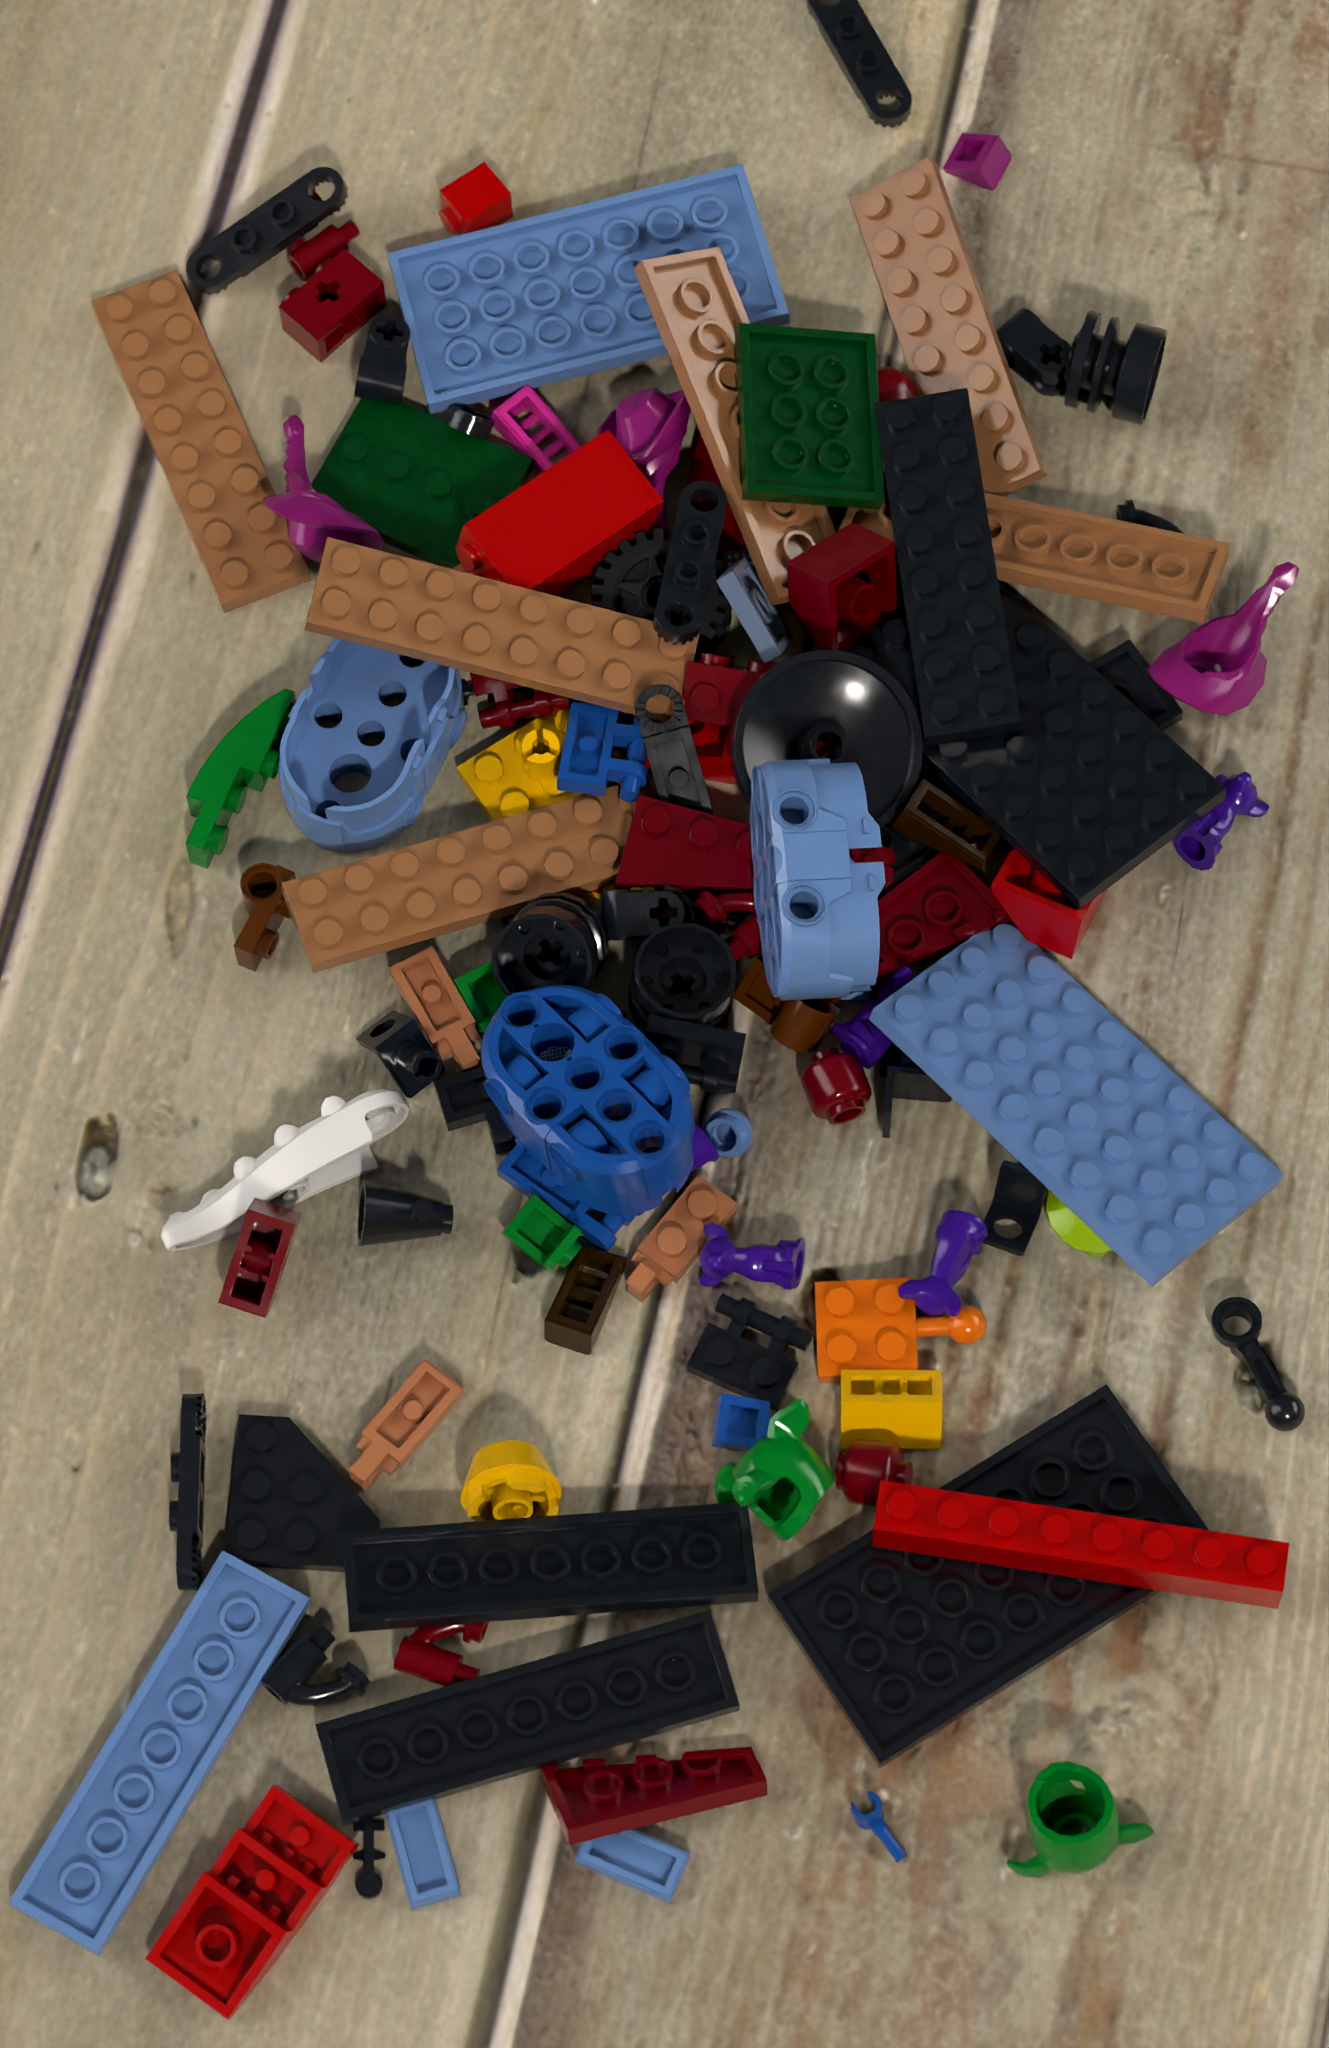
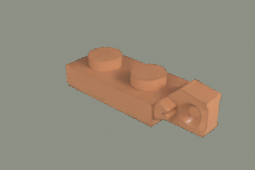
(437, 1007)
(678, 1237)
(404, 1423)

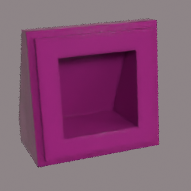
(979, 159)

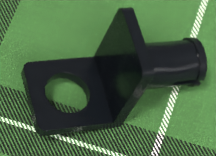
(403, 1052)
(909, 1084)
(1017, 1198)

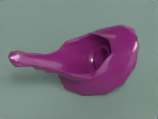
(652, 434)
(311, 514)
(1221, 661)

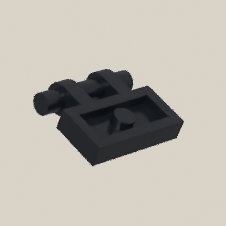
(703, 1052)
(742, 1364)

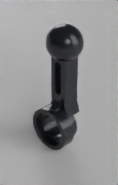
(1283, 1409)

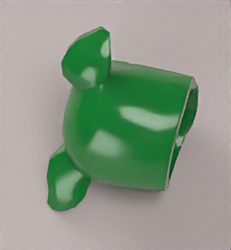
(778, 1474)
(1073, 1825)

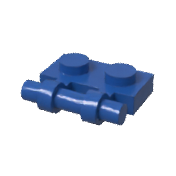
(588, 753)

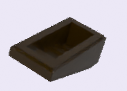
(938, 805)
(574, 1327)

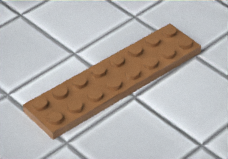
(945, 317)
(697, 320)
(200, 440)
(1091, 556)
(494, 629)
(459, 878)

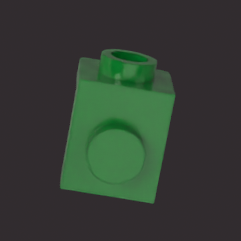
(480, 993)
(543, 1234)

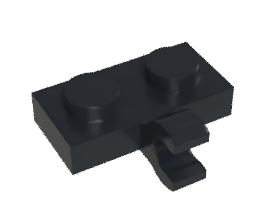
(468, 1103)

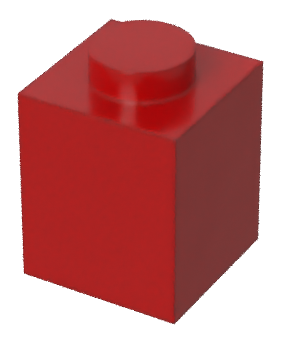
(475, 202)

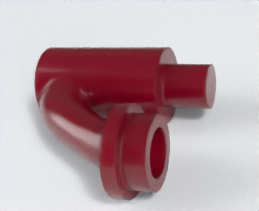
(328, 243)
(747, 935)
(435, 1664)

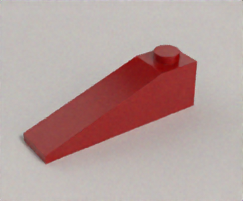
(1040, 908)

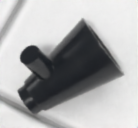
(398, 1215)

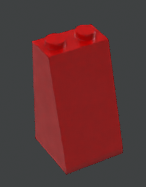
(562, 520)

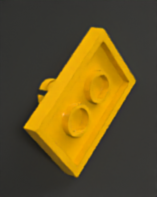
(520, 769)

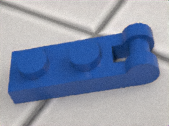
(533, 1178)

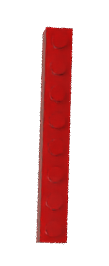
(1080, 1544)

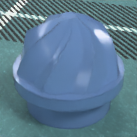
(729, 1132)

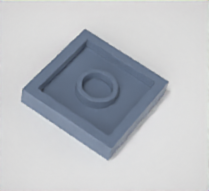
(753, 609)

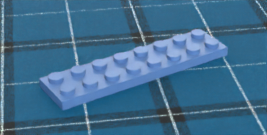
(160, 1753)

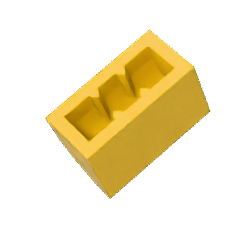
(892, 1407)

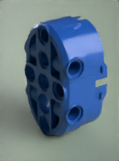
(581, 1145)

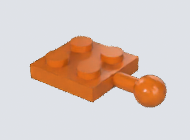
(872, 1328)

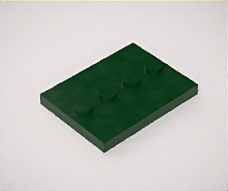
(808, 416)
(417, 477)

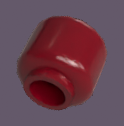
(836, 1086)
(865, 1465)

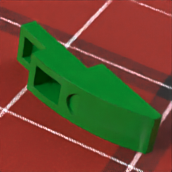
(239, 762)

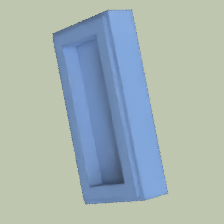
(423, 1854)
(636, 1862)

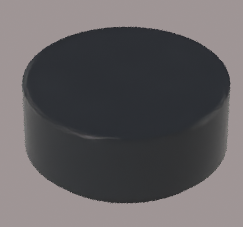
(470, 421)

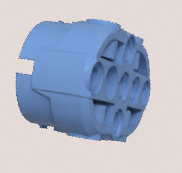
(351, 687)
(809, 895)

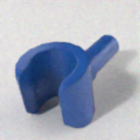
(876, 1823)

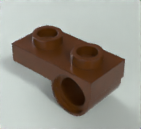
(260, 932)
(793, 1023)

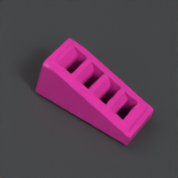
(539, 412)

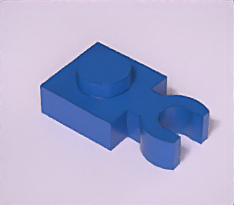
(740, 1422)

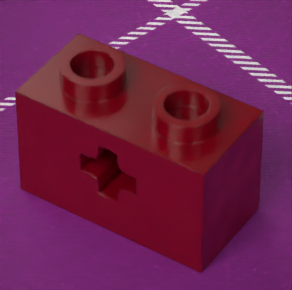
(332, 305)
(259, 1257)

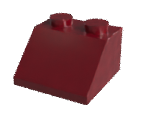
(843, 586)

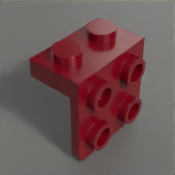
(717, 686)

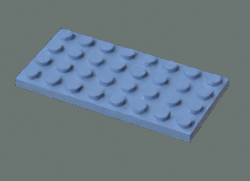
(562, 288)
(1077, 1099)

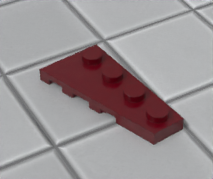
(684, 850)
(933, 913)
(624, 1797)

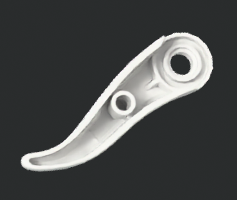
(295, 1167)

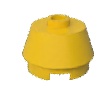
(510, 1483)

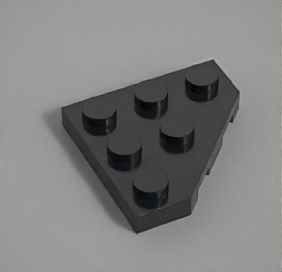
(289, 1500)

